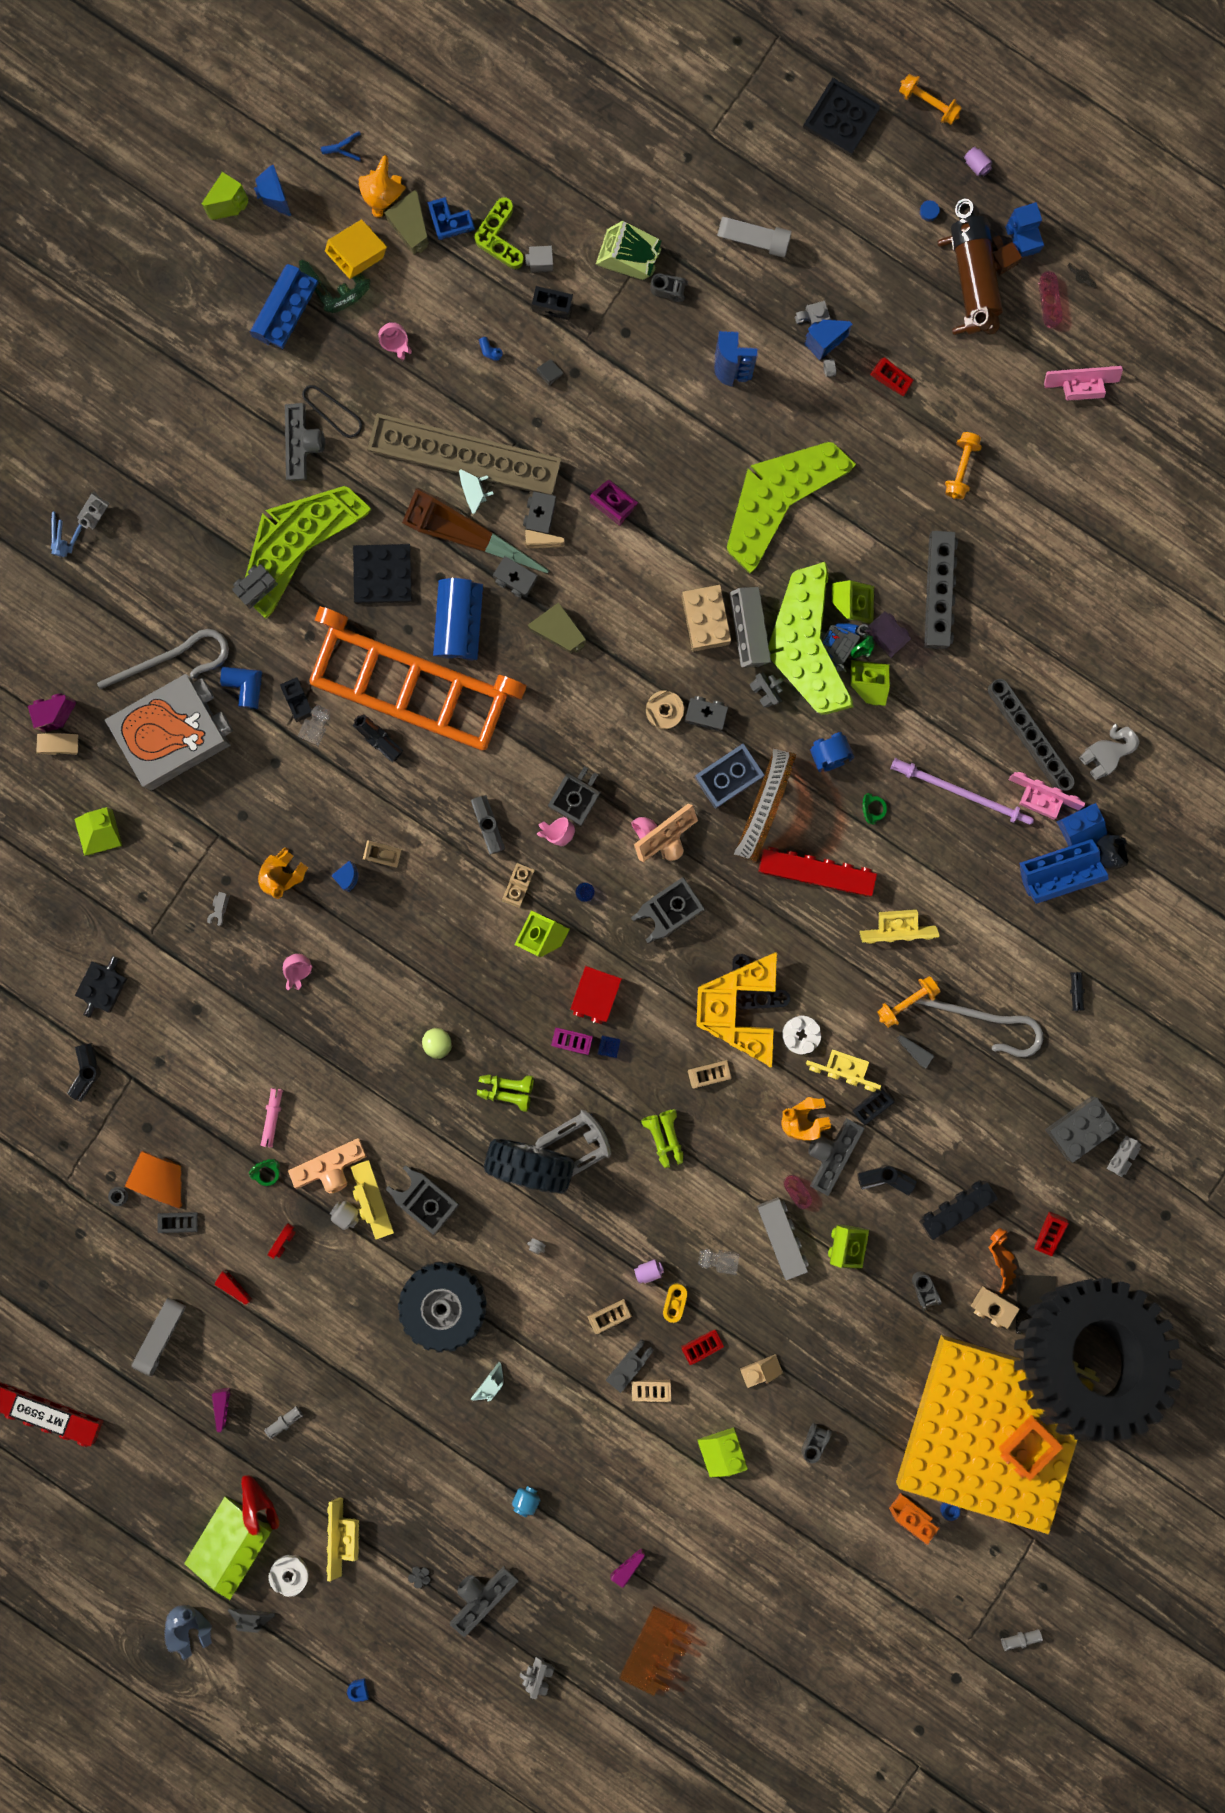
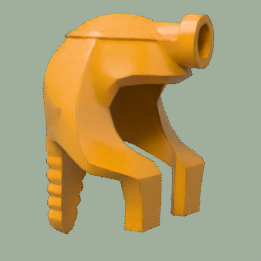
(379, 189)
(274, 880)
(796, 1122)

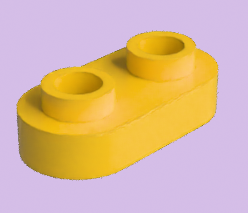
(675, 1302)

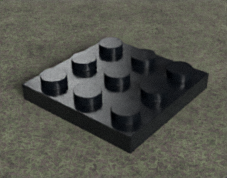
(841, 117)
(382, 573)

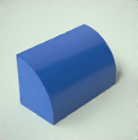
(347, 876)

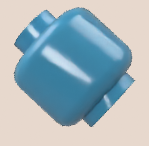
(526, 1501)

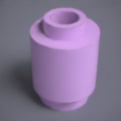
(978, 161)
(649, 1271)

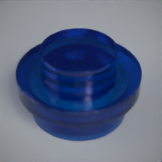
(585, 892)

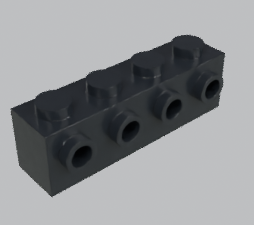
(957, 1210)

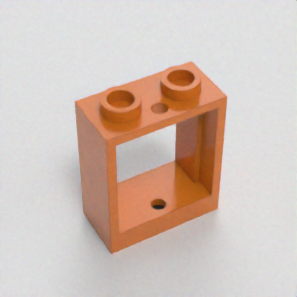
(1024, 1429)

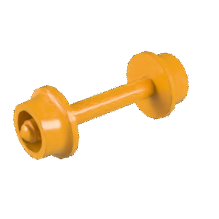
(910, 86)
(969, 443)
(928, 986)

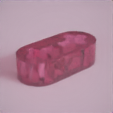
(793, 1194)

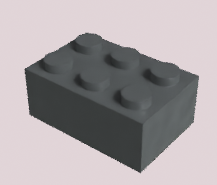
(1082, 1129)

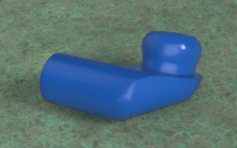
(490, 352)

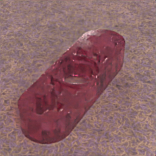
(1057, 312)

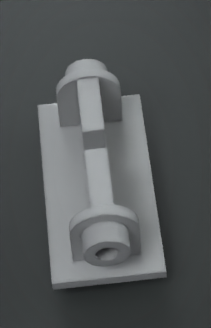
(1128, 1149)

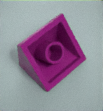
(613, 502)

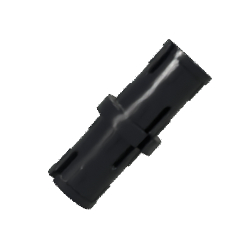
(1077, 991)

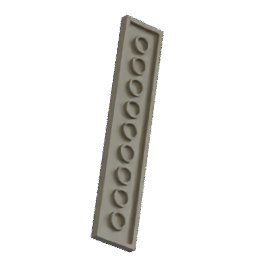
(458, 452)

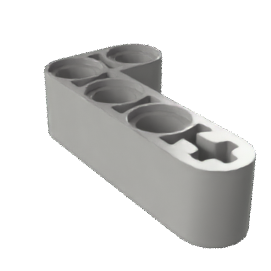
(158, 1337)

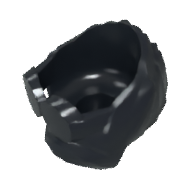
(1110, 855)

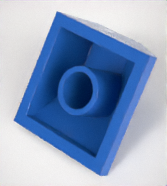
(271, 191)

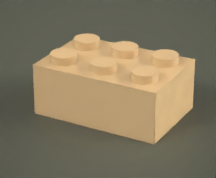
(706, 618)

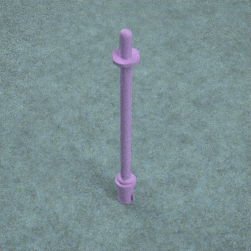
(911, 771)

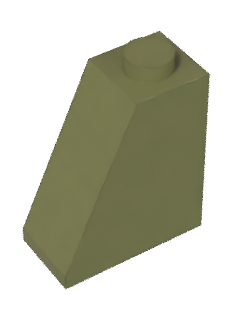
(408, 222)
(558, 629)

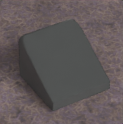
(549, 372)

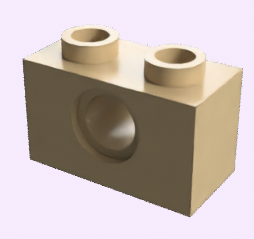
(1005, 1313)

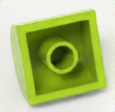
(848, 1246)

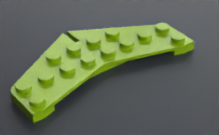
(782, 484)
(297, 530)
(799, 636)

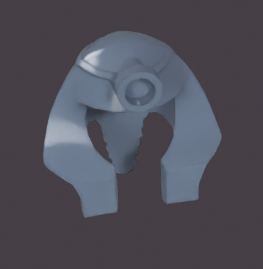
(177, 1626)

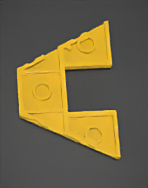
(718, 1007)

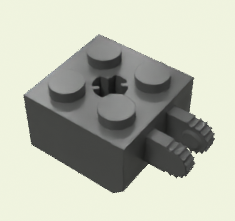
(569, 788)

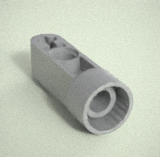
(773, 240)

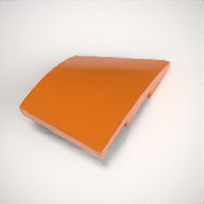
(157, 1179)

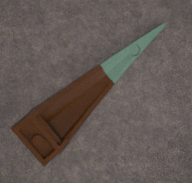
(438, 518)

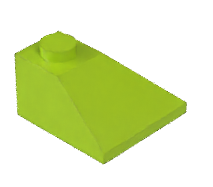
(854, 600)
(870, 681)
(98, 831)
(541, 935)

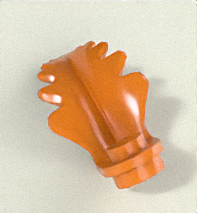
(1003, 1258)

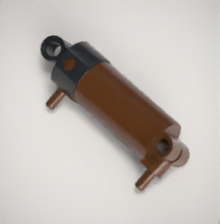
(976, 269)

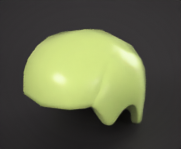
(436, 1043)

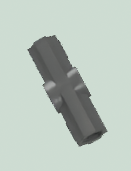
(484, 812)

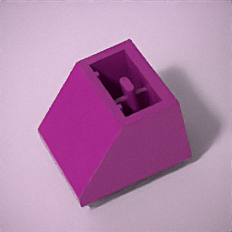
(51, 713)

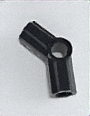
(377, 737)
(82, 1084)
(897, 1180)

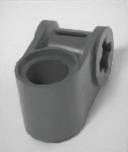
(670, 287)
(927, 1293)
(816, 1442)

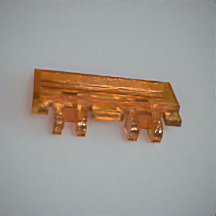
(653, 1649)

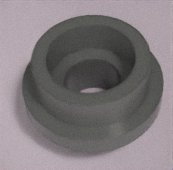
(112, 1196)

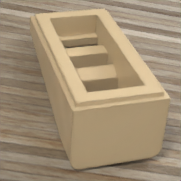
(542, 540)
(694, 1079)
(606, 1310)
(652, 1398)

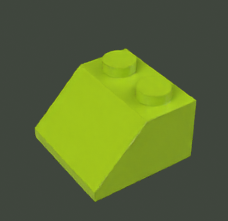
(225, 198)
(722, 1453)

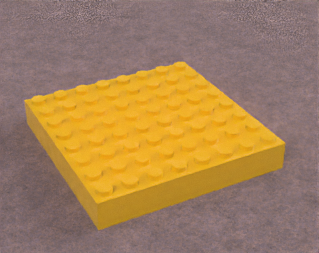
(956, 1437)

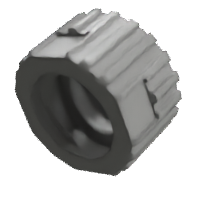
(829, 367)

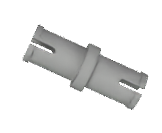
(283, 1422)
(1021, 1640)

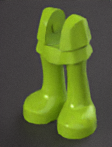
(524, 1085)
(667, 1119)

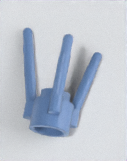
(60, 547)

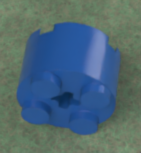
(831, 752)

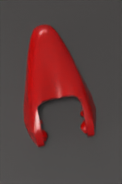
(253, 1501)

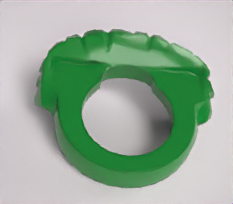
(868, 647)
(870, 818)
(270, 1163)

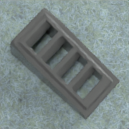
(919, 1054)
(160, 1222)

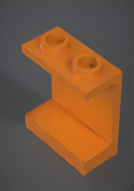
(913, 1518)

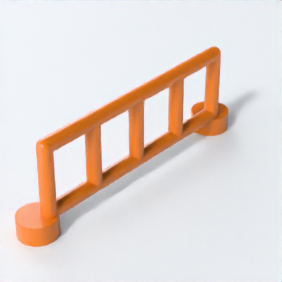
(503, 686)

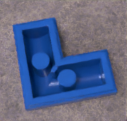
(447, 224)
(247, 680)

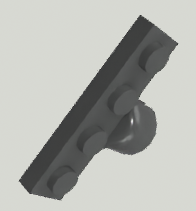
(299, 441)
(833, 1155)
(481, 1598)

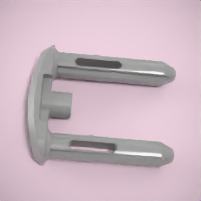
(594, 1134)

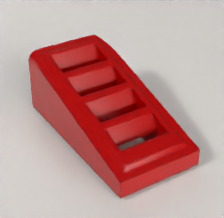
(881, 377)
(1051, 1217)
(232, 1287)
(692, 1360)

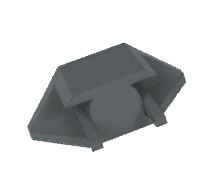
(249, 1619)

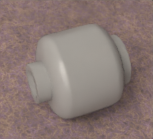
(344, 1215)

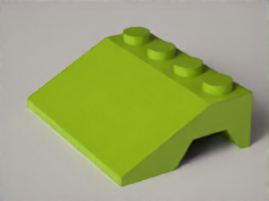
(226, 1549)

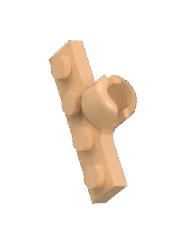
(667, 836)
(328, 1167)

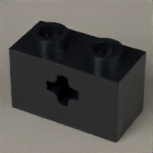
(552, 303)

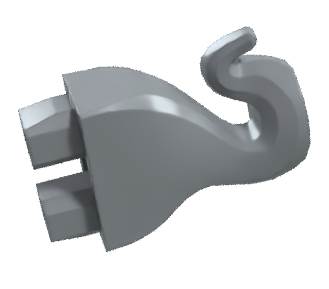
(1108, 753)

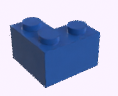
(1024, 229)

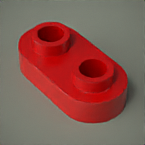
(286, 1235)

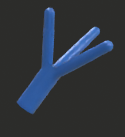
(337, 147)

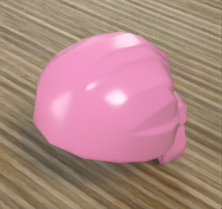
(394, 339)
(643, 826)
(558, 832)
(295, 969)

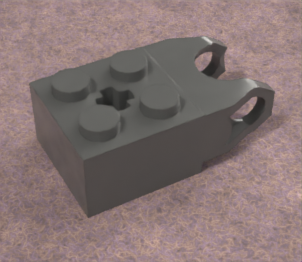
(662, 909)
(417, 1198)

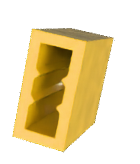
(355, 249)

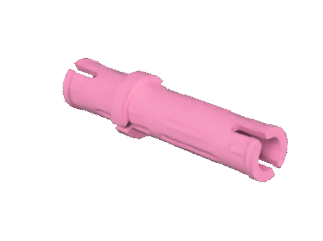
(273, 1109)

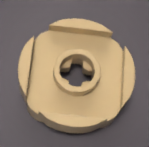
(667, 699)

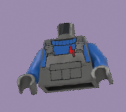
(841, 640)

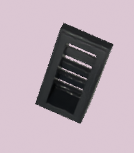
(875, 1095)

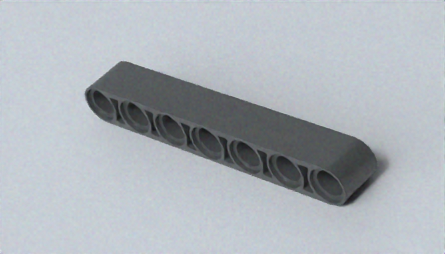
(1029, 725)

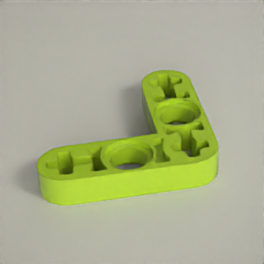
(493, 239)

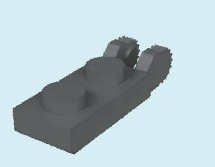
(628, 1367)

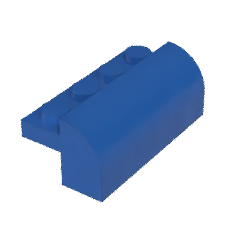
(284, 306)
(733, 361)
(458, 619)
(1063, 871)

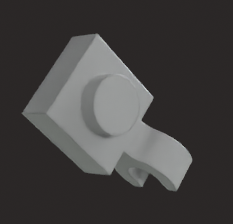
(814, 313)
(220, 903)

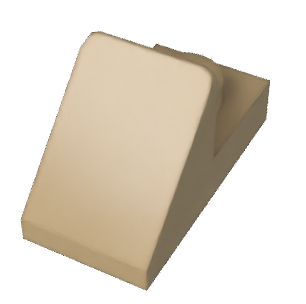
(382, 854)
(761, 1371)

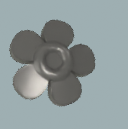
(419, 1576)

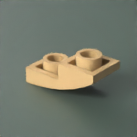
(57, 743)
(518, 885)

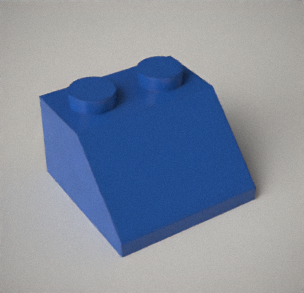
(826, 336)
(1083, 825)

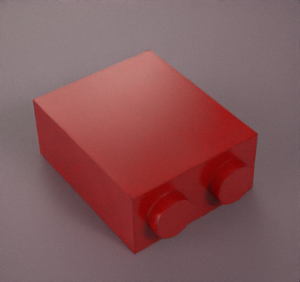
(595, 995)

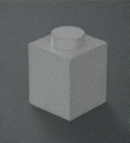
(540, 259)

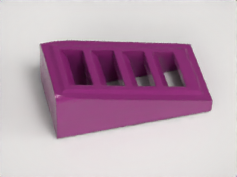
(587, 1043)
(220, 1404)
(625, 1571)

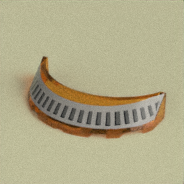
(765, 805)

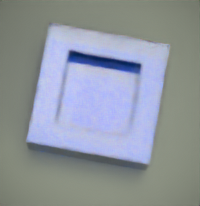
(609, 1046)

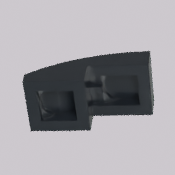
(296, 699)

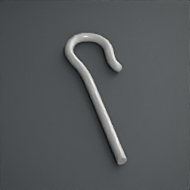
(173, 653)
(996, 1019)

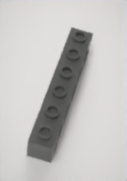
(937, 541)

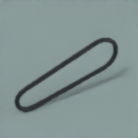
(321, 391)

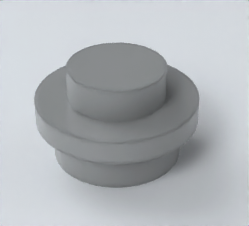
(536, 1246)

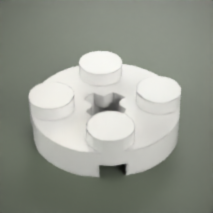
(807, 1044)
(284, 1585)

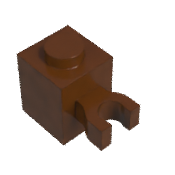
(1004, 256)

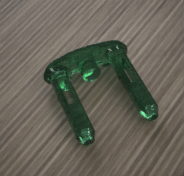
(348, 296)

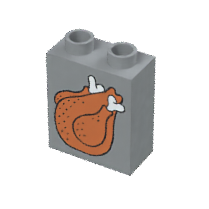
(170, 731)

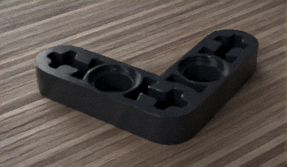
(746, 993)

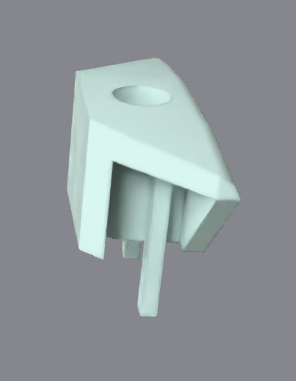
(473, 490)
(490, 1385)

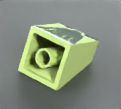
(629, 251)

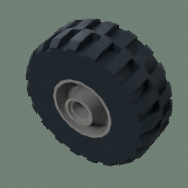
(528, 1166)
(437, 1327)

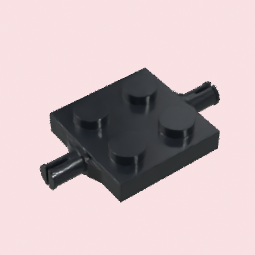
(101, 986)

